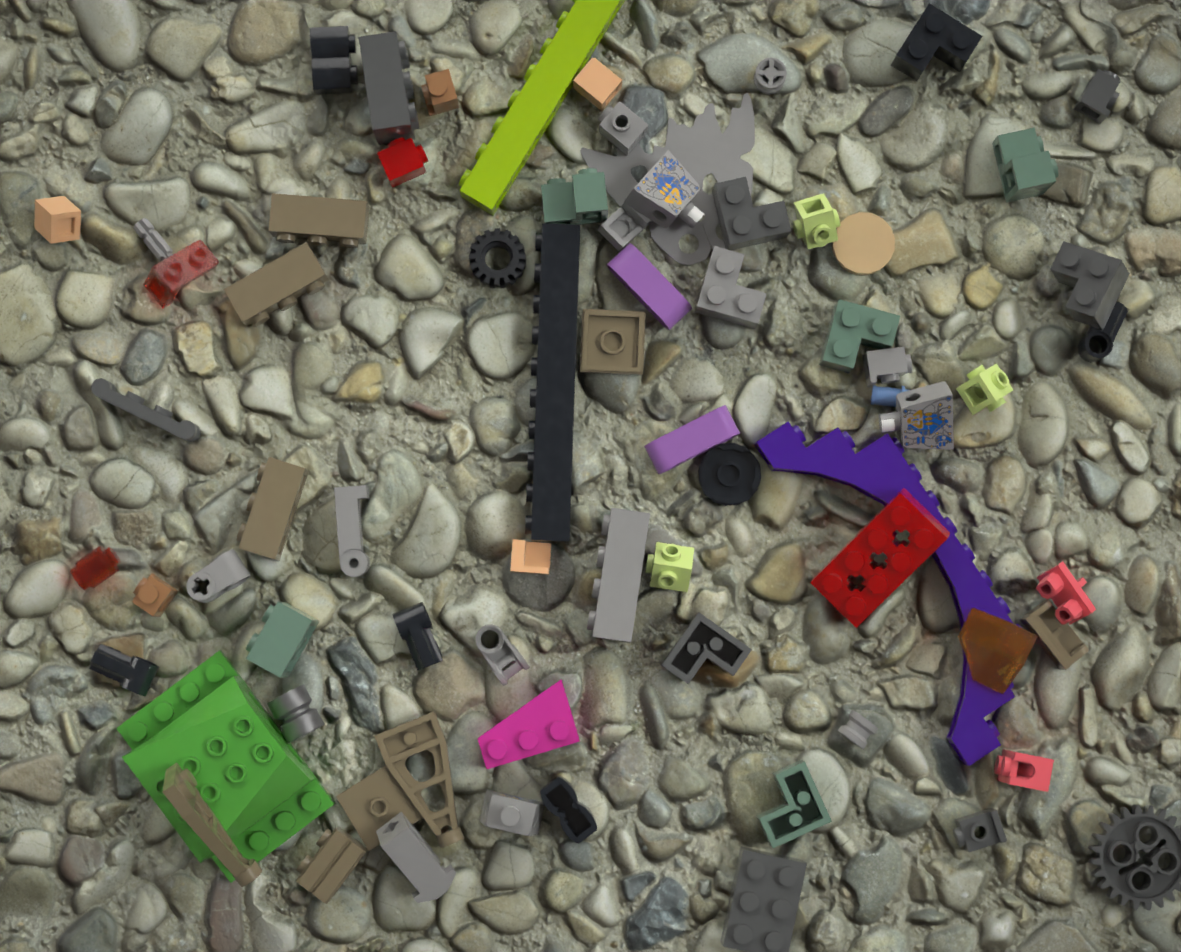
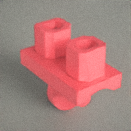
(1066, 594)

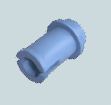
(885, 395)

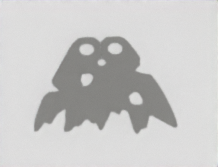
(700, 152)

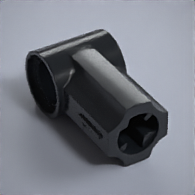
(1104, 337)
(416, 630)
(131, 672)

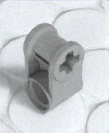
(223, 575)
(501, 655)

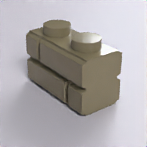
(331, 864)

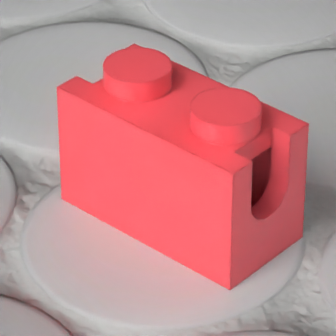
(1031, 772)

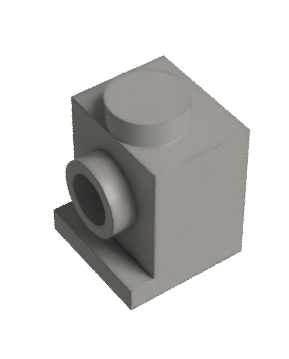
(886, 365)

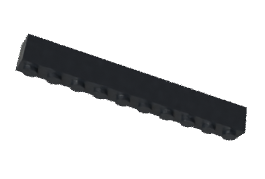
(555, 383)

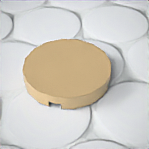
(863, 243)

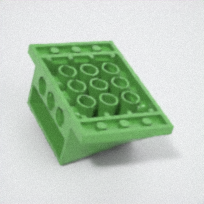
(236, 755)

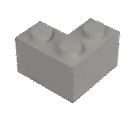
(721, 295)

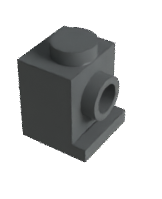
(1098, 96)
(988, 820)

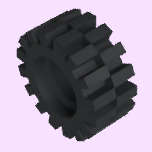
(494, 239)

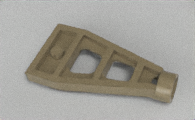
(411, 739)
(186, 799)

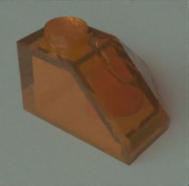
(994, 649)

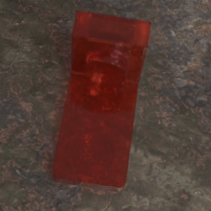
(179, 270)

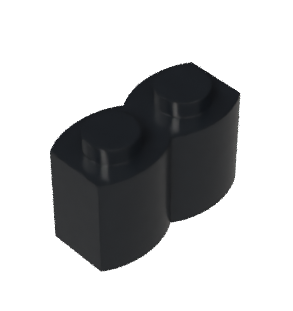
(332, 60)
(563, 802)

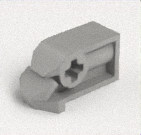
(415, 859)

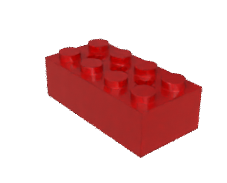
(901, 559)

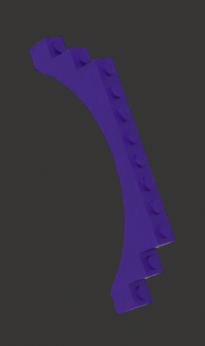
(881, 474)

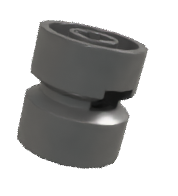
(295, 713)

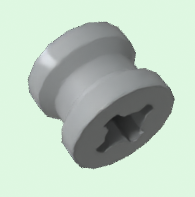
(771, 69)
(857, 729)

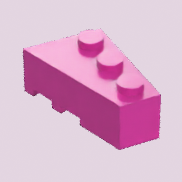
(531, 730)

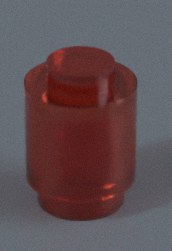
(95, 567)

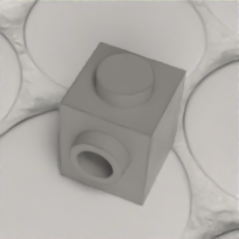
(622, 127)

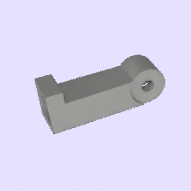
(352, 557)

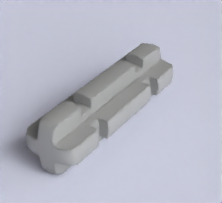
(153, 239)

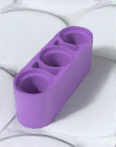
(649, 286)
(692, 439)

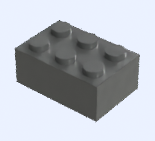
(388, 87)
(763, 901)

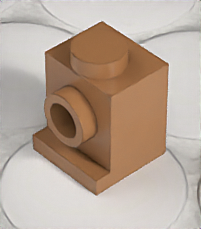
(439, 93)
(154, 595)

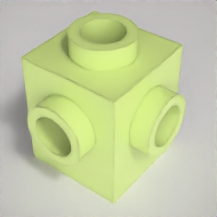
(816, 221)
(985, 389)
(670, 566)

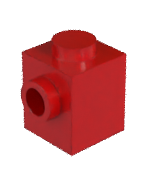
(403, 161)

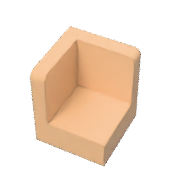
(597, 84)
(57, 219)
(530, 557)

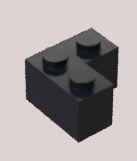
(935, 36)

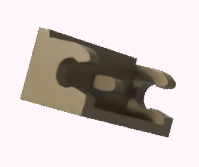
(1055, 639)

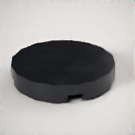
(729, 474)

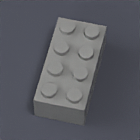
(620, 575)

